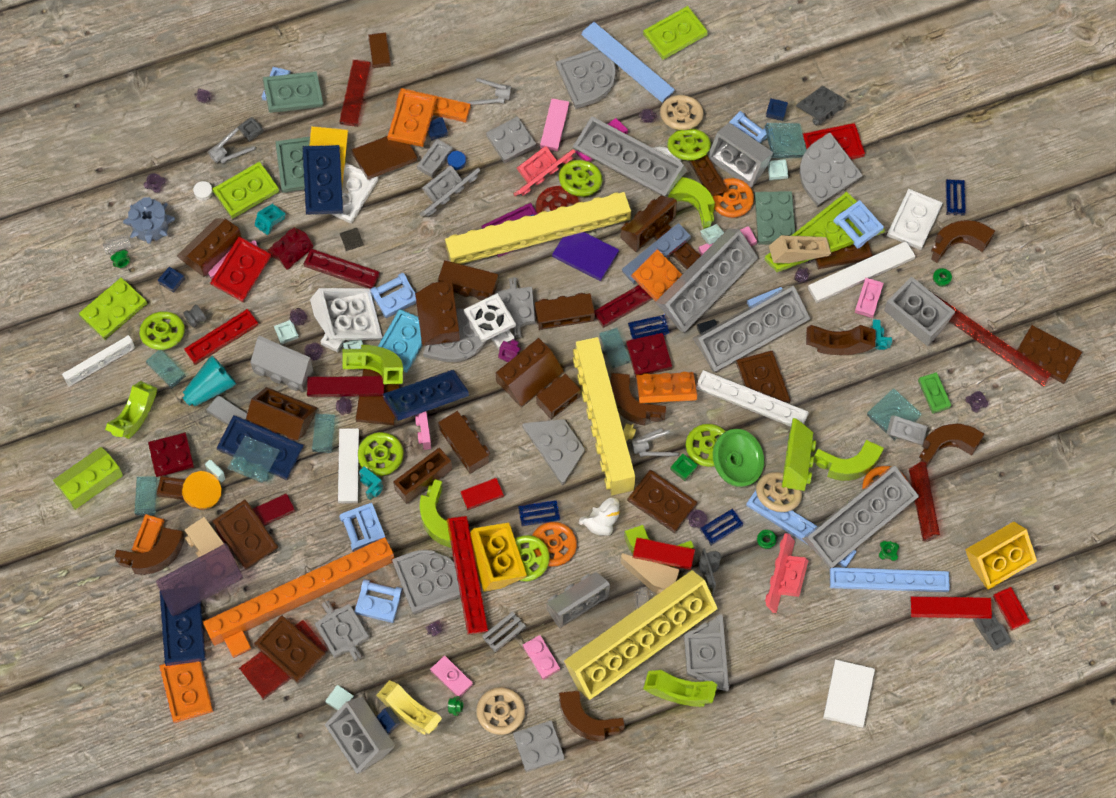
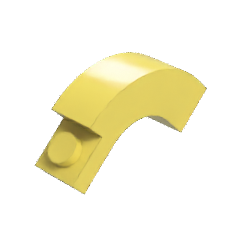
(408, 709)

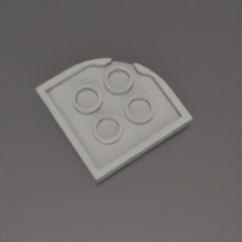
(587, 76)
(826, 170)
(459, 350)
(426, 579)

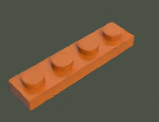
(448, 108)

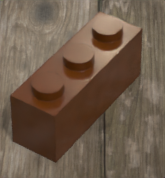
(469, 280)
(564, 311)
(464, 441)
(422, 475)

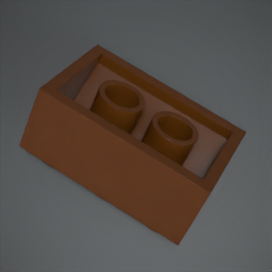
(648, 222)
(210, 246)
(437, 314)
(529, 372)
(281, 413)

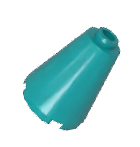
(208, 383)

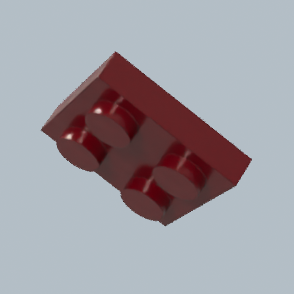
(649, 355)
(170, 454)

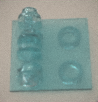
(253, 459)

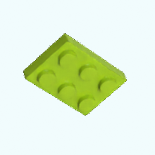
(675, 32)
(245, 190)
(112, 308)

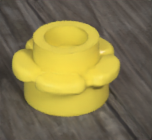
(629, 431)

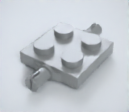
(519, 304)
(341, 630)

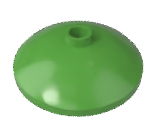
(745, 455)

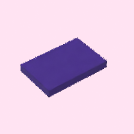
(586, 254)

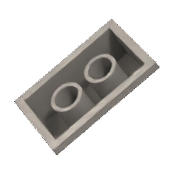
(739, 154)
(919, 311)
(281, 364)
(578, 599)
(359, 734)

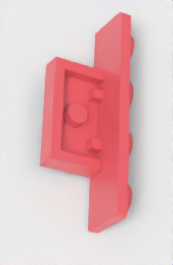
(538, 166)
(787, 575)

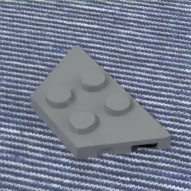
(556, 445)
(707, 653)

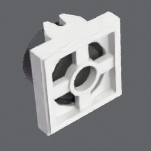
(491, 318)

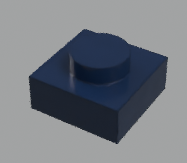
(776, 109)
(437, 129)
(171, 279)
(388, 720)

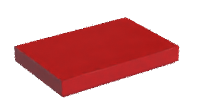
(845, 135)
(240, 269)

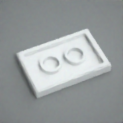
(354, 192)
(914, 219)
(849, 693)

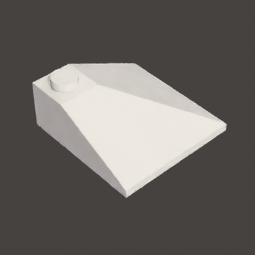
(346, 313)

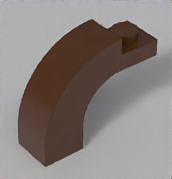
(963, 232)
(841, 342)
(629, 407)
(951, 435)
(156, 559)
(583, 724)

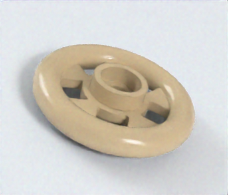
(681, 112)
(783, 494)
(489, 699)

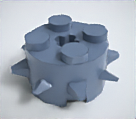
(148, 220)

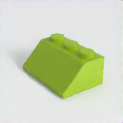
(798, 457)
(88, 477)

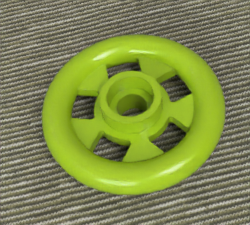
(689, 144)
(582, 182)
(160, 325)
(695, 434)
(381, 438)
(542, 561)

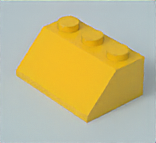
(1001, 554)
(496, 556)

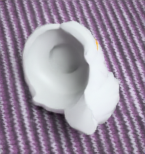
(602, 518)

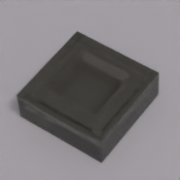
(351, 239)

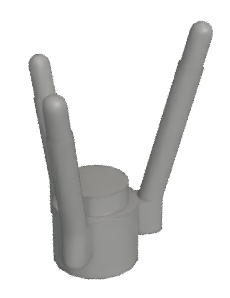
(502, 92)
(218, 152)
(640, 444)

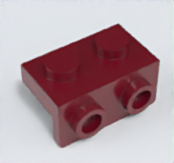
(291, 247)

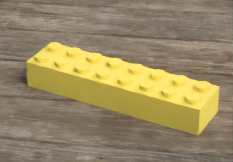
(604, 416)
(640, 634)

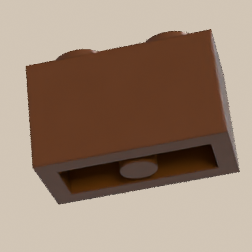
(557, 396)

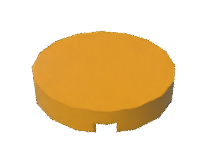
(201, 490)

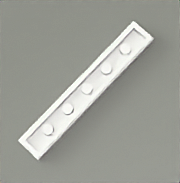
(857, 273)
(750, 399)

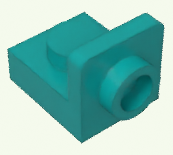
(269, 217)
(881, 342)
(372, 482)

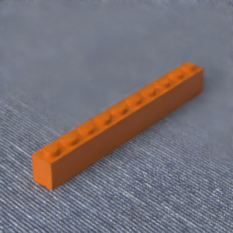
(299, 591)

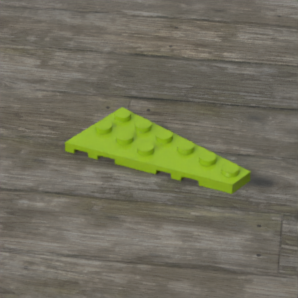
(823, 226)

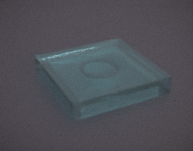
(785, 140)
(892, 405)

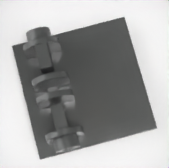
(821, 104)
(708, 565)

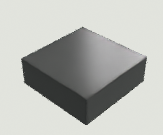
(250, 129)

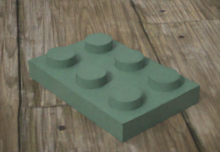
(292, 92)
(291, 163)
(773, 216)

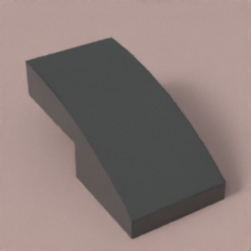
(992, 632)

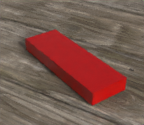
(663, 553)

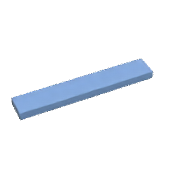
(628, 62)
(790, 522)
(889, 579)

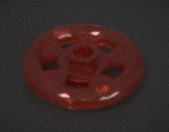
(554, 191)

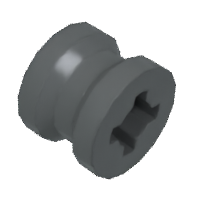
(194, 316)

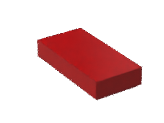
(481, 494)
(1011, 608)

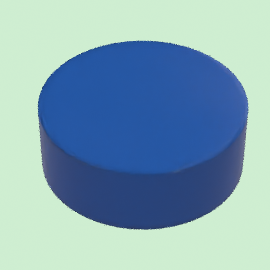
(456, 160)

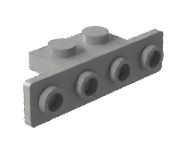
(443, 186)

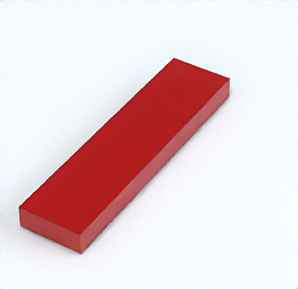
(221, 336)
(951, 607)

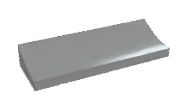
(629, 157)
(707, 279)
(752, 328)
(861, 516)

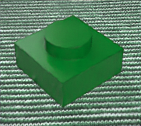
(683, 467)

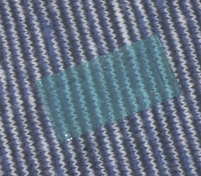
(614, 348)
(165, 368)
(323, 433)
(145, 496)

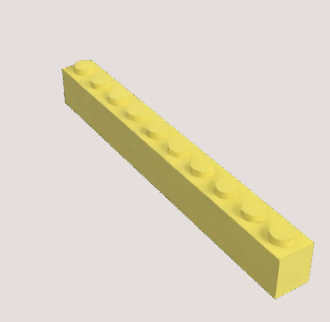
(538, 228)

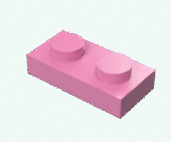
(869, 297)
(423, 436)
(541, 657)

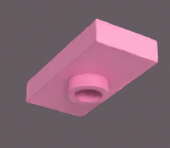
(451, 676)

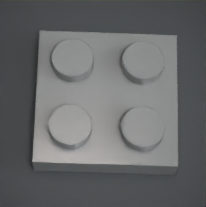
(511, 140)
(538, 746)

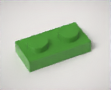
(934, 393)

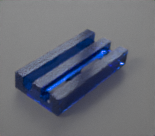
(955, 210)
(631, 325)
(536, 506)
(708, 536)

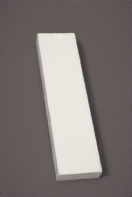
(98, 361)
(348, 466)

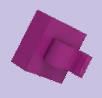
(508, 350)

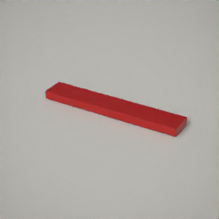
(467, 575)

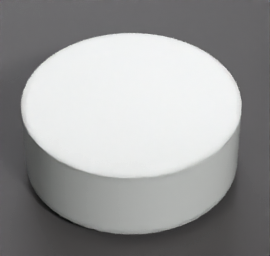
(203, 191)

